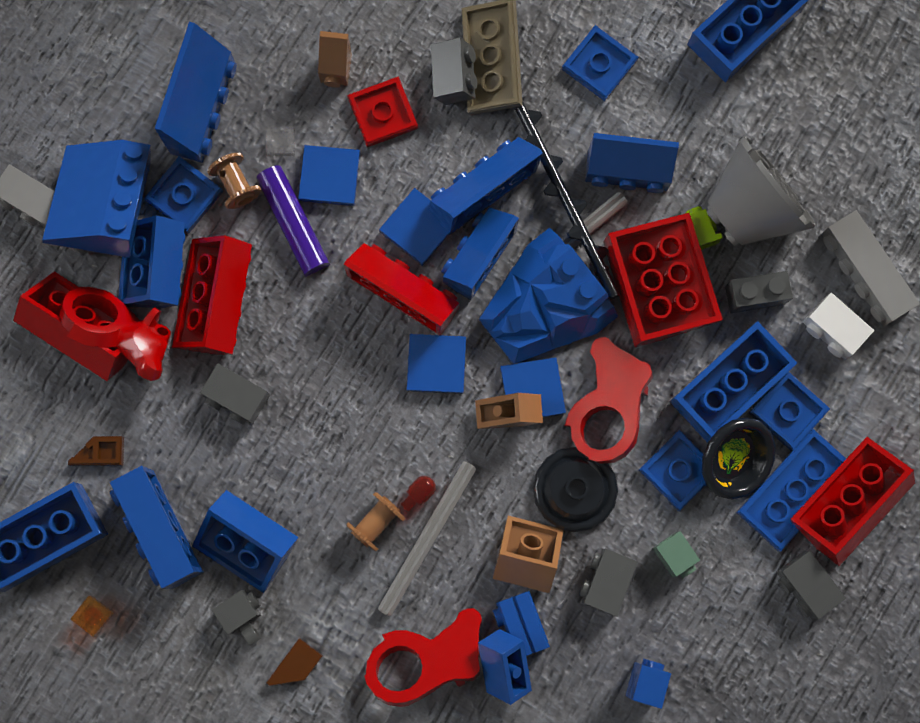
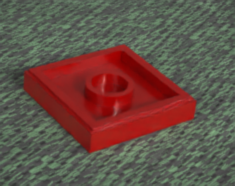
(382, 111)

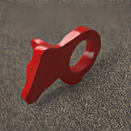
(139, 341)
(619, 388)
(446, 658)

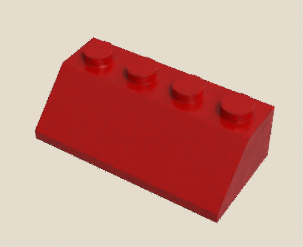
(402, 288)
(212, 295)
(39, 313)
(853, 500)

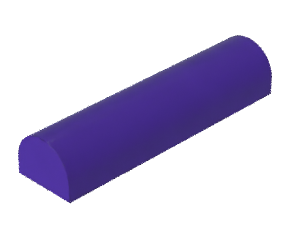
(292, 220)

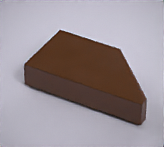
(100, 452)
(296, 664)

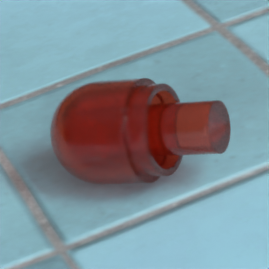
(419, 492)

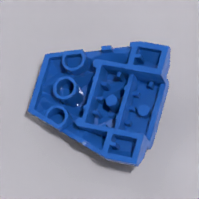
(546, 301)

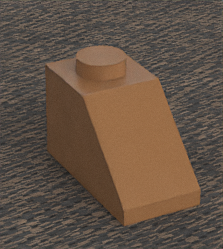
(334, 59)
(509, 411)

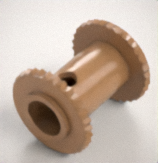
(234, 180)
(375, 521)

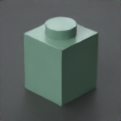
(677, 555)

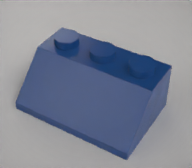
(631, 162)
(479, 251)
(155, 264)
(244, 541)

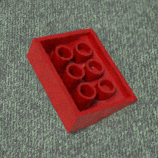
(662, 279)

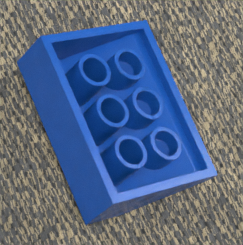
(195, 95)
(99, 197)

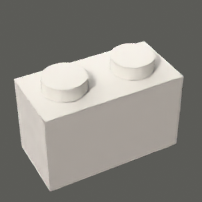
(837, 327)

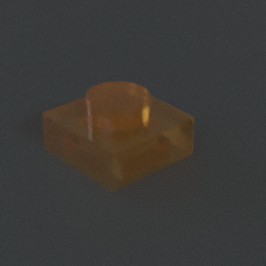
(92, 616)

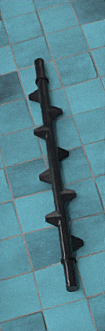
(572, 206)

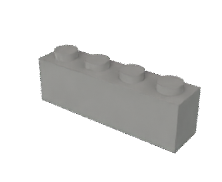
(27, 197)
(869, 268)

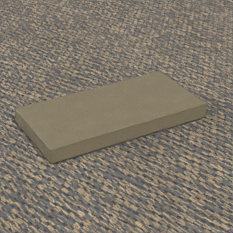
(494, 36)

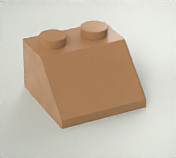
(528, 554)

